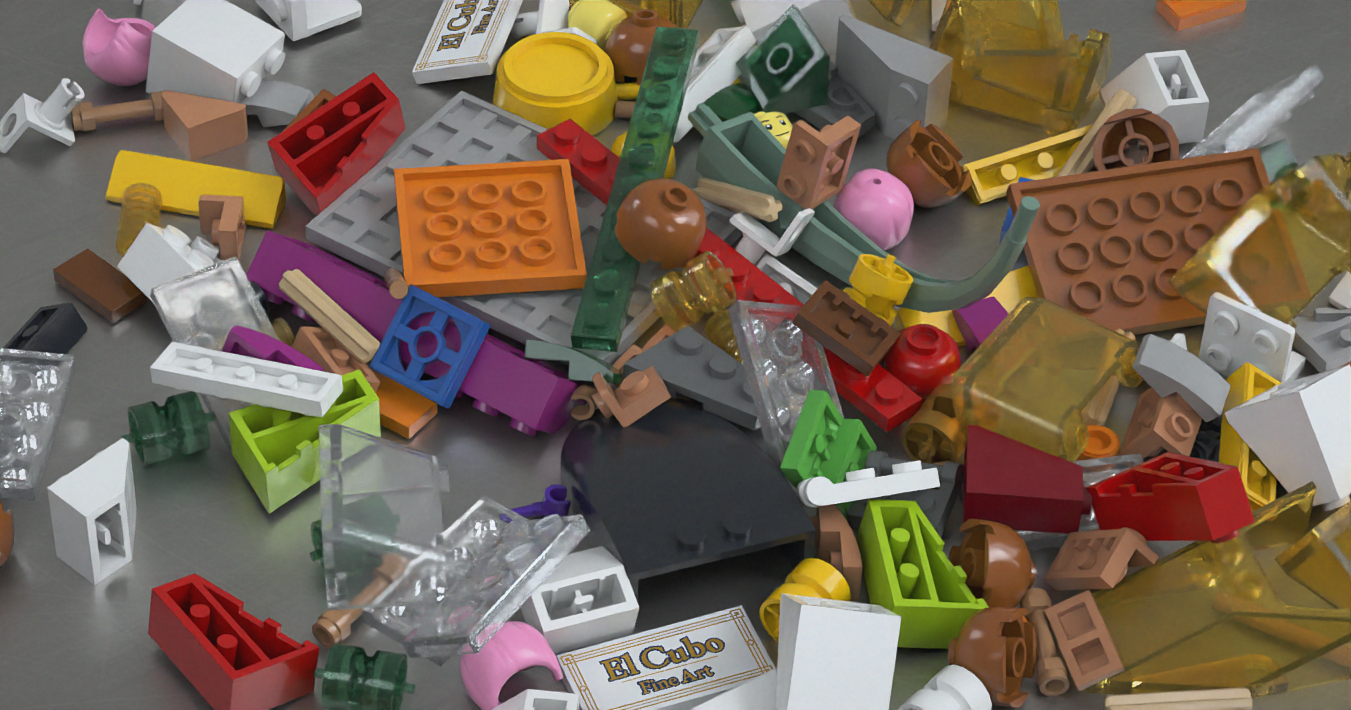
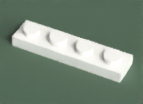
(247, 379)

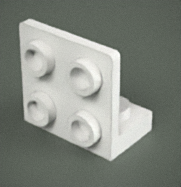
(1242, 335)

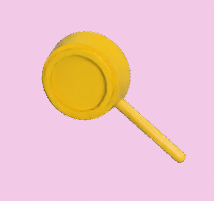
(560, 79)

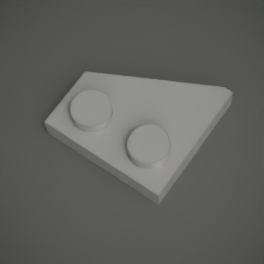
(1324, 338)

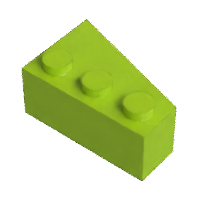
(282, 446)
(913, 575)

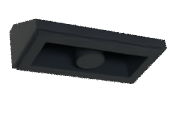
(50, 330)

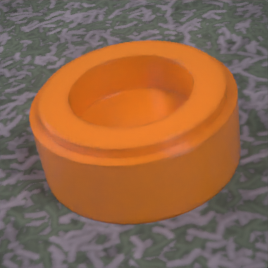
(1101, 443)

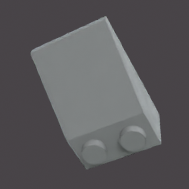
(893, 76)

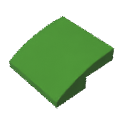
(825, 444)

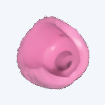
(118, 48)
(877, 206)
(508, 652)

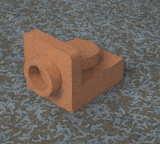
(225, 221)
(634, 398)

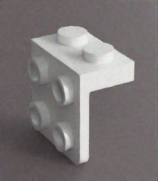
(306, 17)

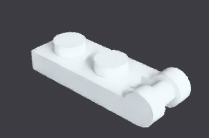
(864, 485)

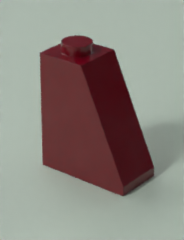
(1021, 485)

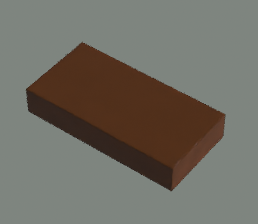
(99, 285)

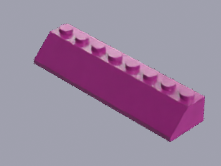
(499, 375)

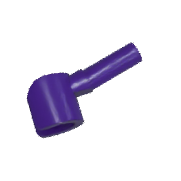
(552, 503)

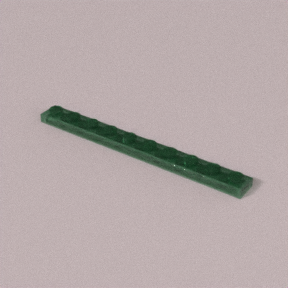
(643, 158)

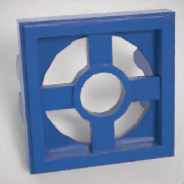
(388, 360)

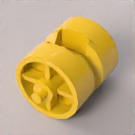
(879, 285)
(809, 578)

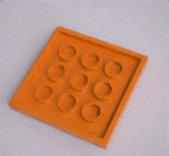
(489, 228)

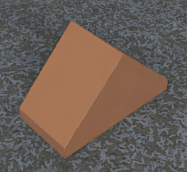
(203, 123)

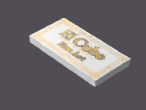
(465, 39)
(667, 665)

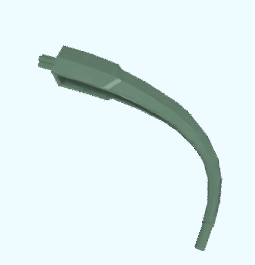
(751, 158)

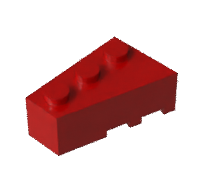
(338, 142)
(1174, 500)
(227, 651)

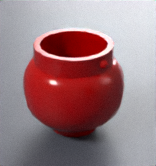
(923, 359)

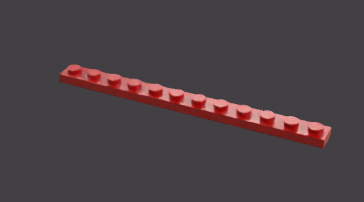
(594, 167)

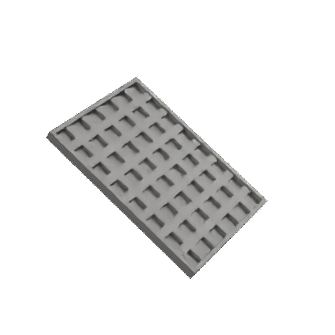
(471, 131)

